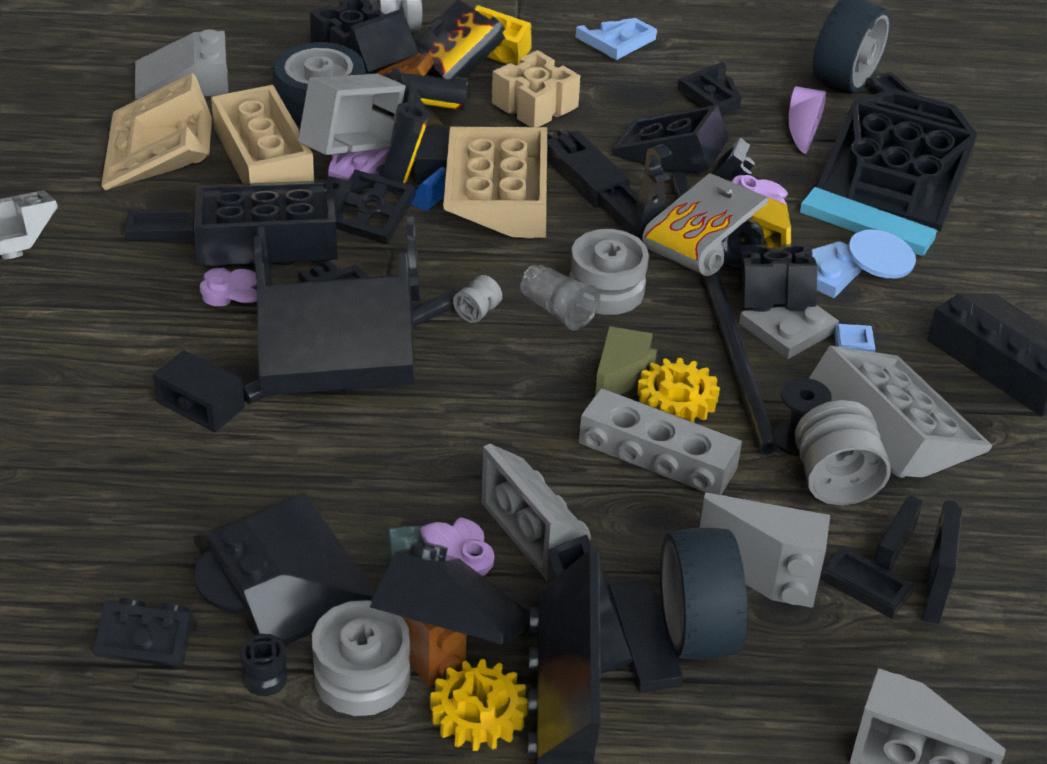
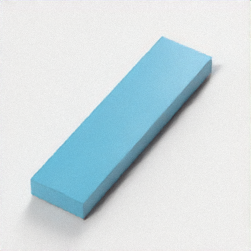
(860, 217)

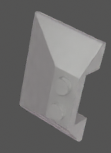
(23, 221)

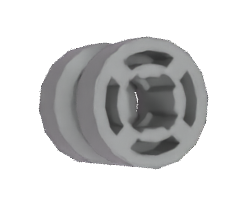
(476, 299)

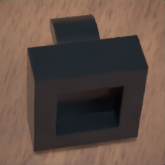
(735, 161)

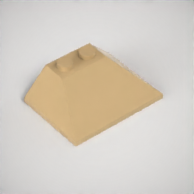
(158, 133)

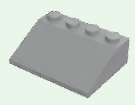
(913, 420)

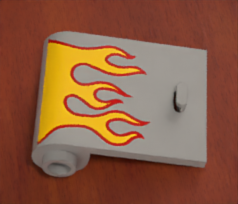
(698, 222)

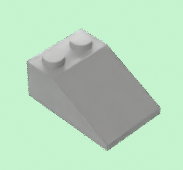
(197, 53)
(777, 545)
(916, 726)

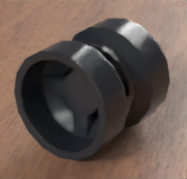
(264, 664)

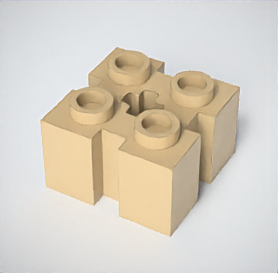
(535, 89)

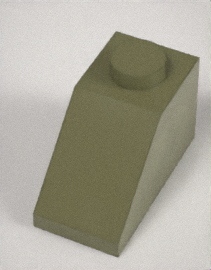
(623, 360)

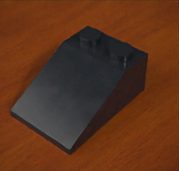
(691, 135)

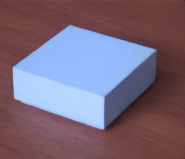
(854, 337)

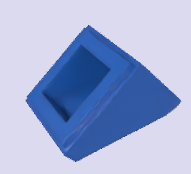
(430, 190)

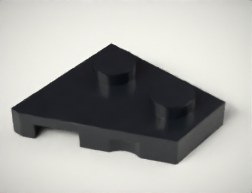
(711, 88)

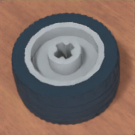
(307, 61)

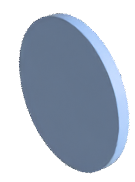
(881, 253)

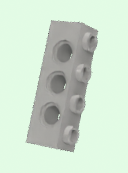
(660, 442)

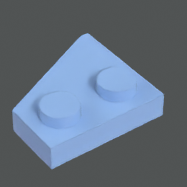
(618, 37)

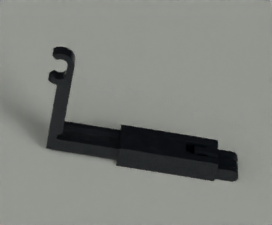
(606, 184)

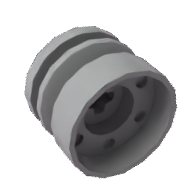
(842, 452)

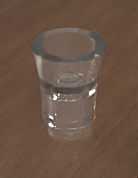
(561, 296)

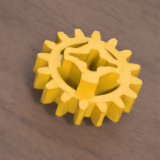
(679, 389)
(479, 705)

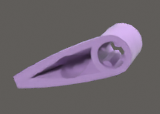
(805, 115)

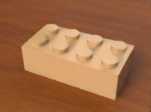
(261, 137)

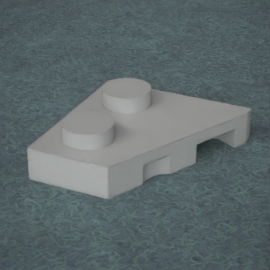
(789, 330)

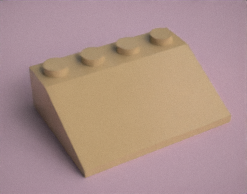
(499, 178)

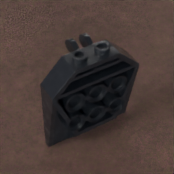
(901, 156)

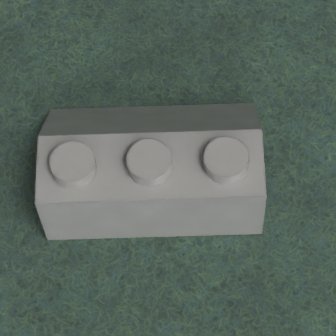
(527, 507)

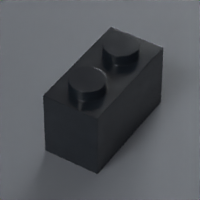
(199, 390)

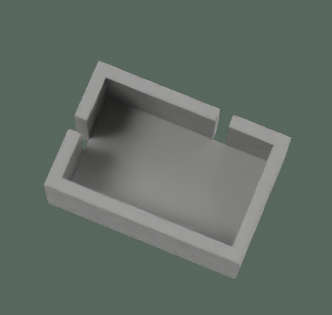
(341, 114)

